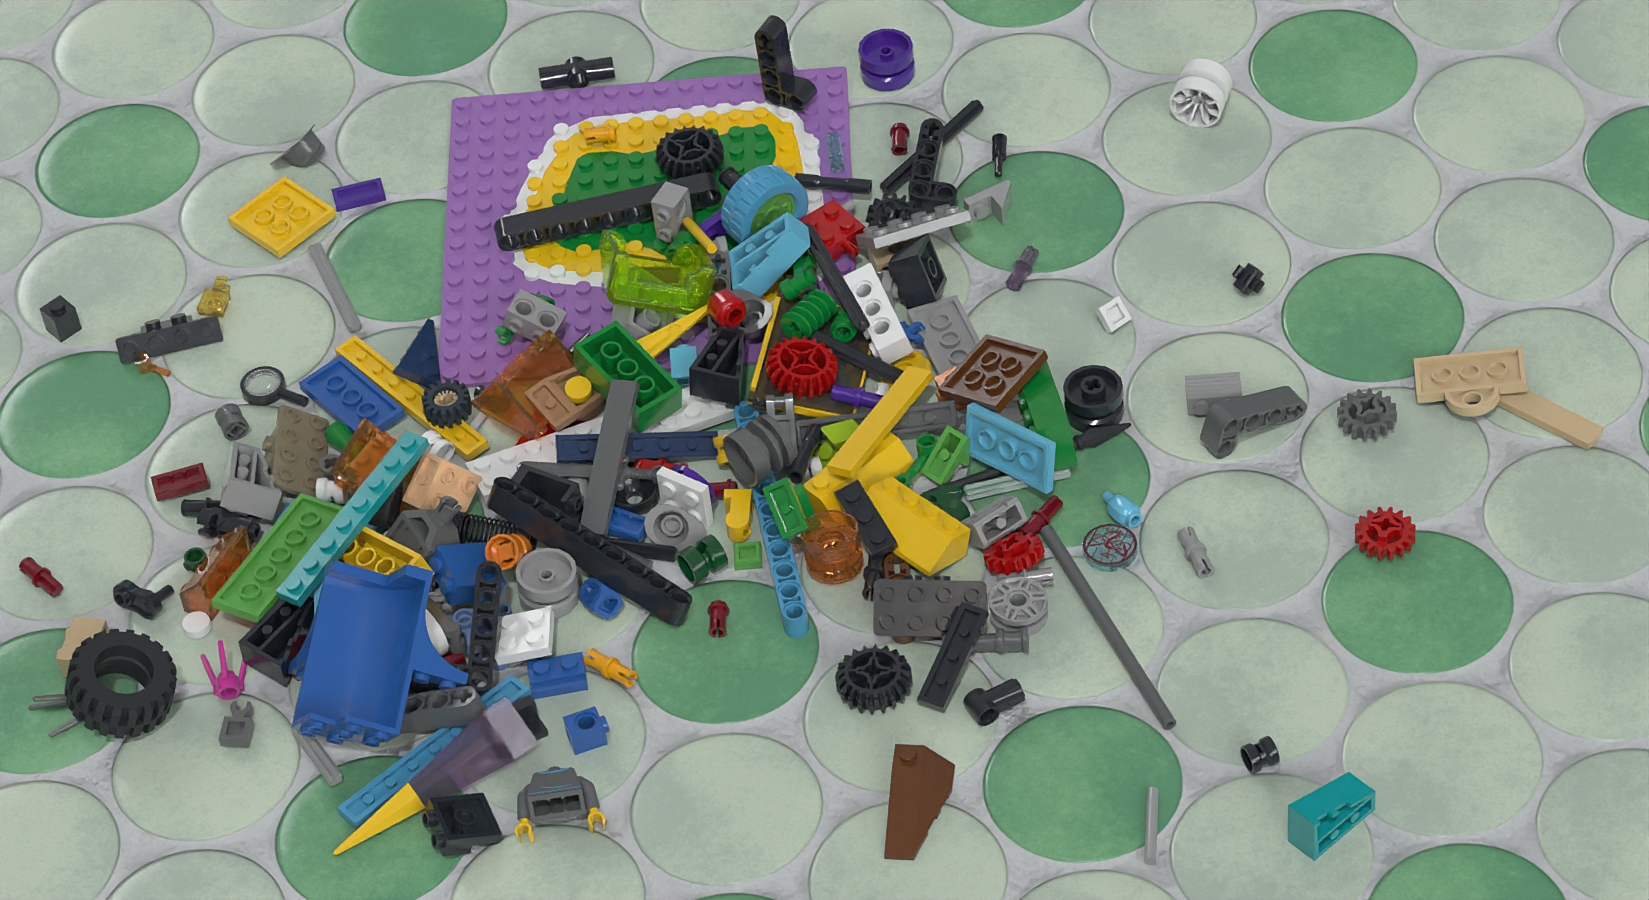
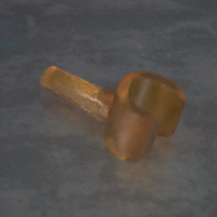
(146, 366)

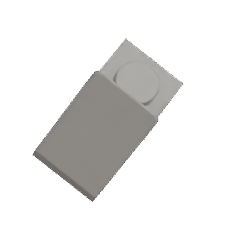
(993, 201)

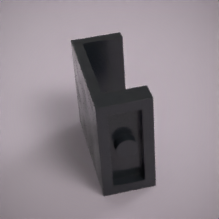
(553, 489)

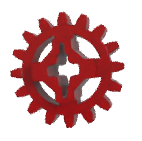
(1385, 533)
(1014, 553)

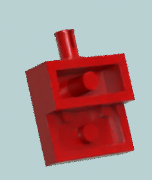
(836, 229)

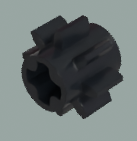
(1248, 278)

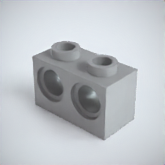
(669, 210)
(533, 316)

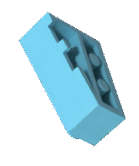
(768, 254)

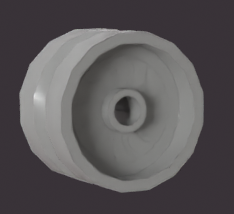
(546, 580)

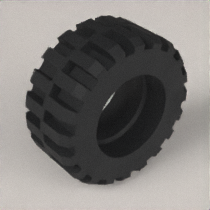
(113, 711)

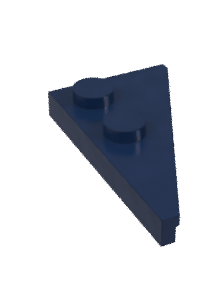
(421, 358)

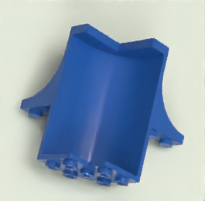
(363, 652)

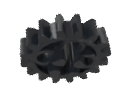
(882, 209)

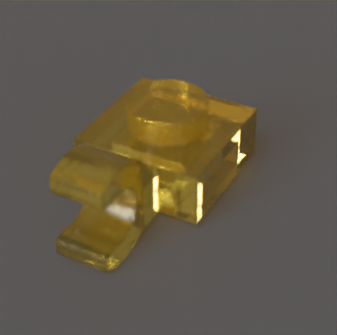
(215, 300)

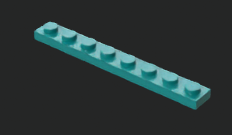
(353, 518)

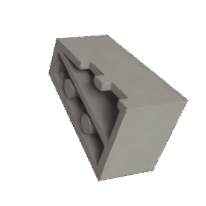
(247, 483)

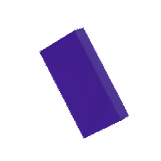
(358, 194)

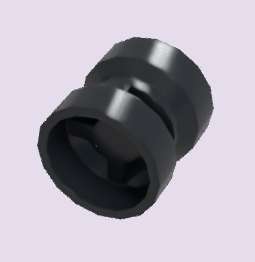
(1259, 754)

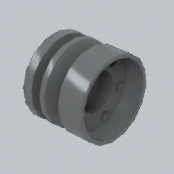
(758, 449)

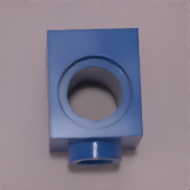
(586, 730)

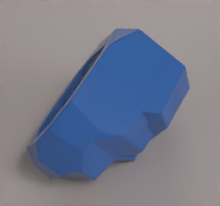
(600, 598)

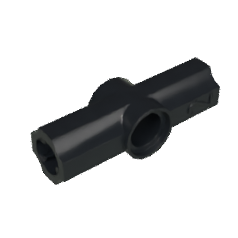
(576, 72)

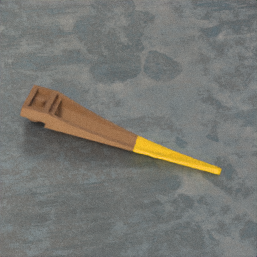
(549, 394)

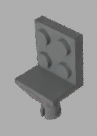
(426, 528)

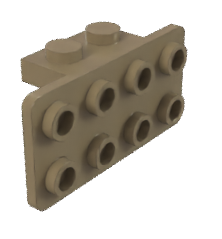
(295, 450)

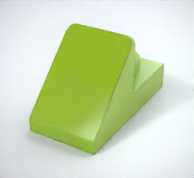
(837, 435)

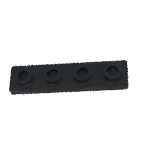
(169, 336)

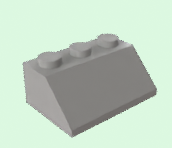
(641, 321)

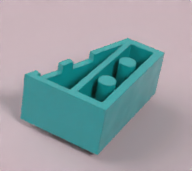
(1328, 814)

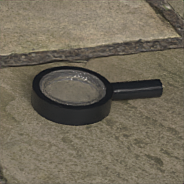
(266, 386)

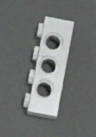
(885, 328)

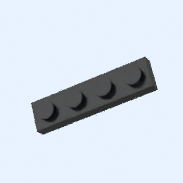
(952, 657)

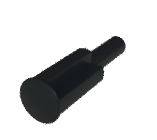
(998, 152)

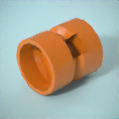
(507, 549)

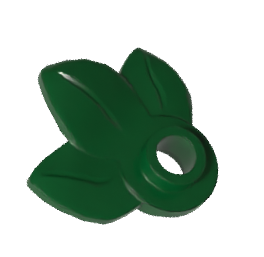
(949, 500)

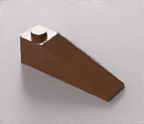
(917, 792)

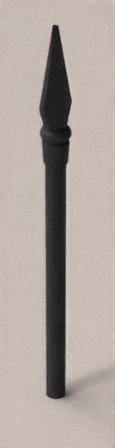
(1090, 438)

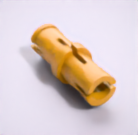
(610, 667)

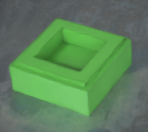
(747, 555)

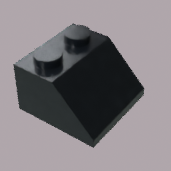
(917, 272)

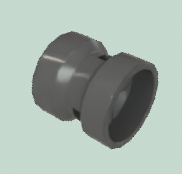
(231, 422)

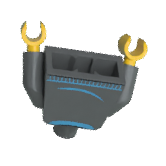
(556, 795)

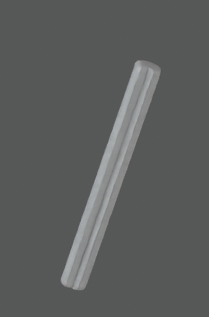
(335, 287)

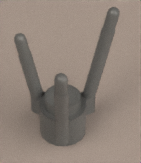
(56, 701)

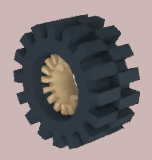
(436, 397)

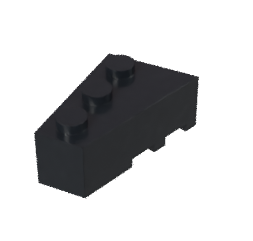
(720, 367)
(277, 639)

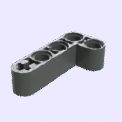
(1248, 414)
(441, 709)

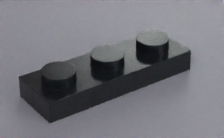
(871, 526)

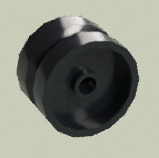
(1093, 397)

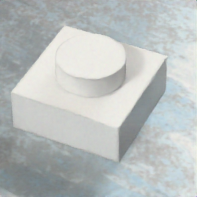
(1113, 314)

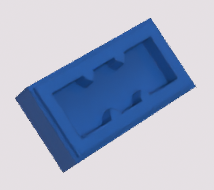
(627, 525)

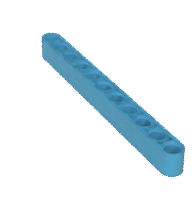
(778, 551)

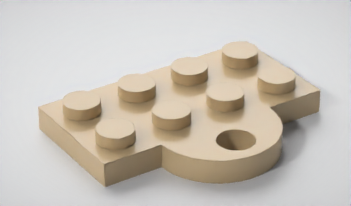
(1469, 378)

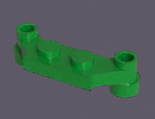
(804, 278)

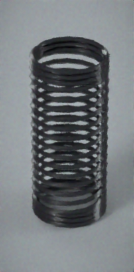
(465, 525)

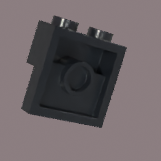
(460, 823)

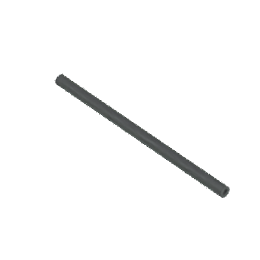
(1108, 628)

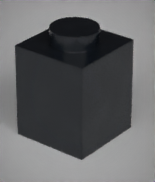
(60, 318)

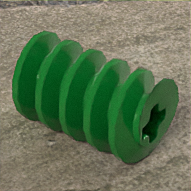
(808, 314)

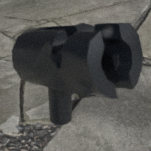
(220, 521)

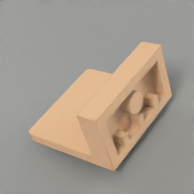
(440, 478)

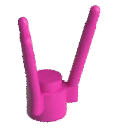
(227, 684)

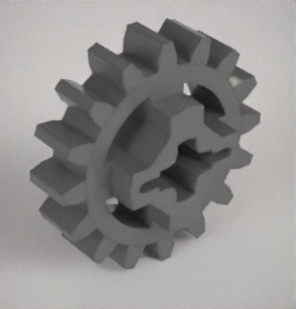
(1367, 414)

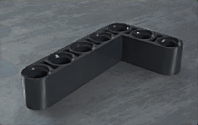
(479, 642)

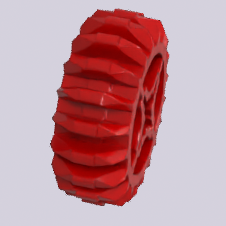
(801, 367)

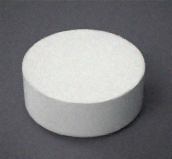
(196, 624)

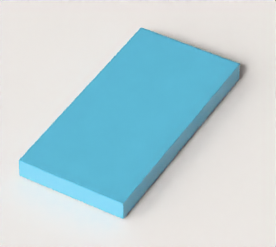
(1010, 448)

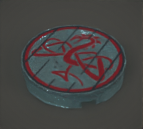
(1110, 547)

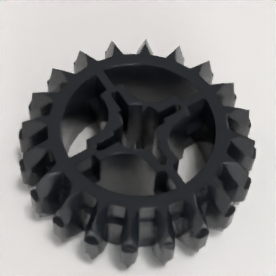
(689, 152)
(873, 679)

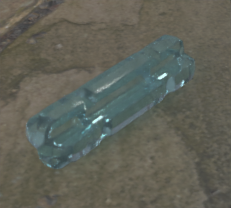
(835, 152)

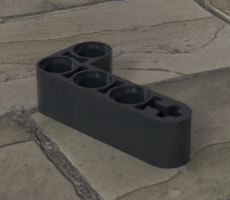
(776, 67)
(923, 184)

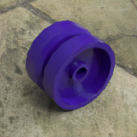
(886, 59)

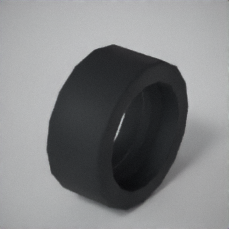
(389, 510)

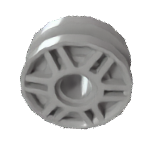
(1018, 604)

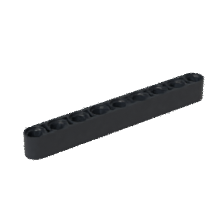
(597, 213)
(590, 551)

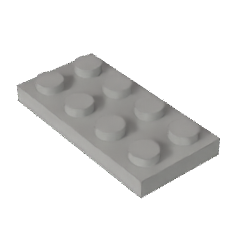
(918, 225)
(947, 333)

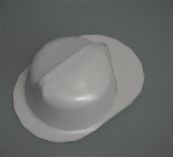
(673, 527)

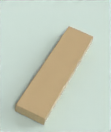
(1552, 418)

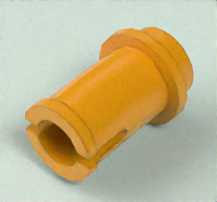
(600, 134)

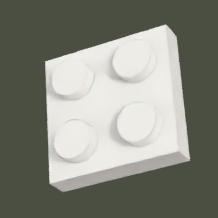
(685, 494)
(524, 635)

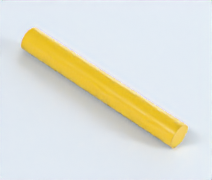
(700, 236)

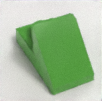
(948, 452)

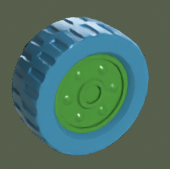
(759, 199)

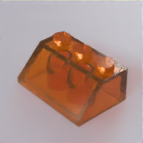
(215, 571)

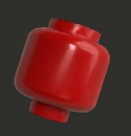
(726, 308)

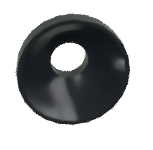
(636, 487)

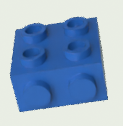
(456, 571)

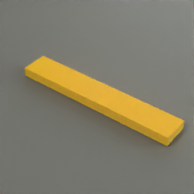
(879, 421)

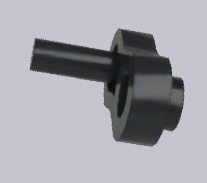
(140, 600)

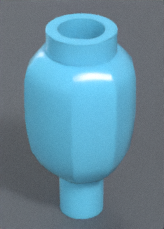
(1122, 509)

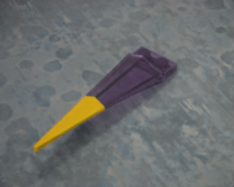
(478, 750)

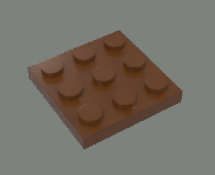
(993, 373)

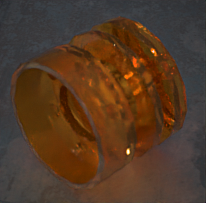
(832, 547)

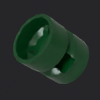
(699, 560)

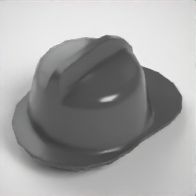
(305, 151)
(757, 314)

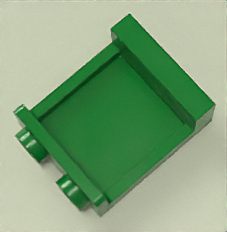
(789, 508)

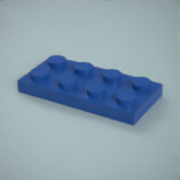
(350, 396)

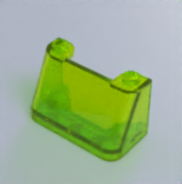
(656, 283)

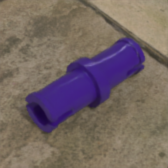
(856, 397)

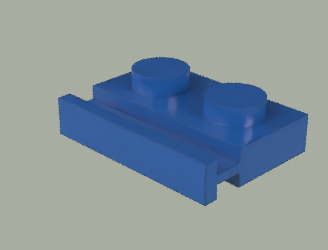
(557, 675)

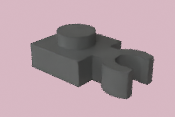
(238, 728)

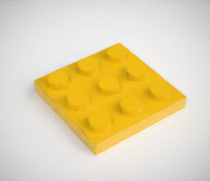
(282, 217)

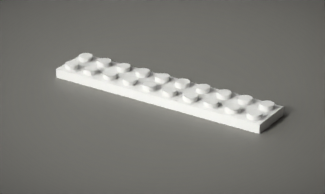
(693, 416)

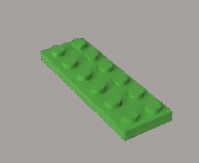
(253, 586)

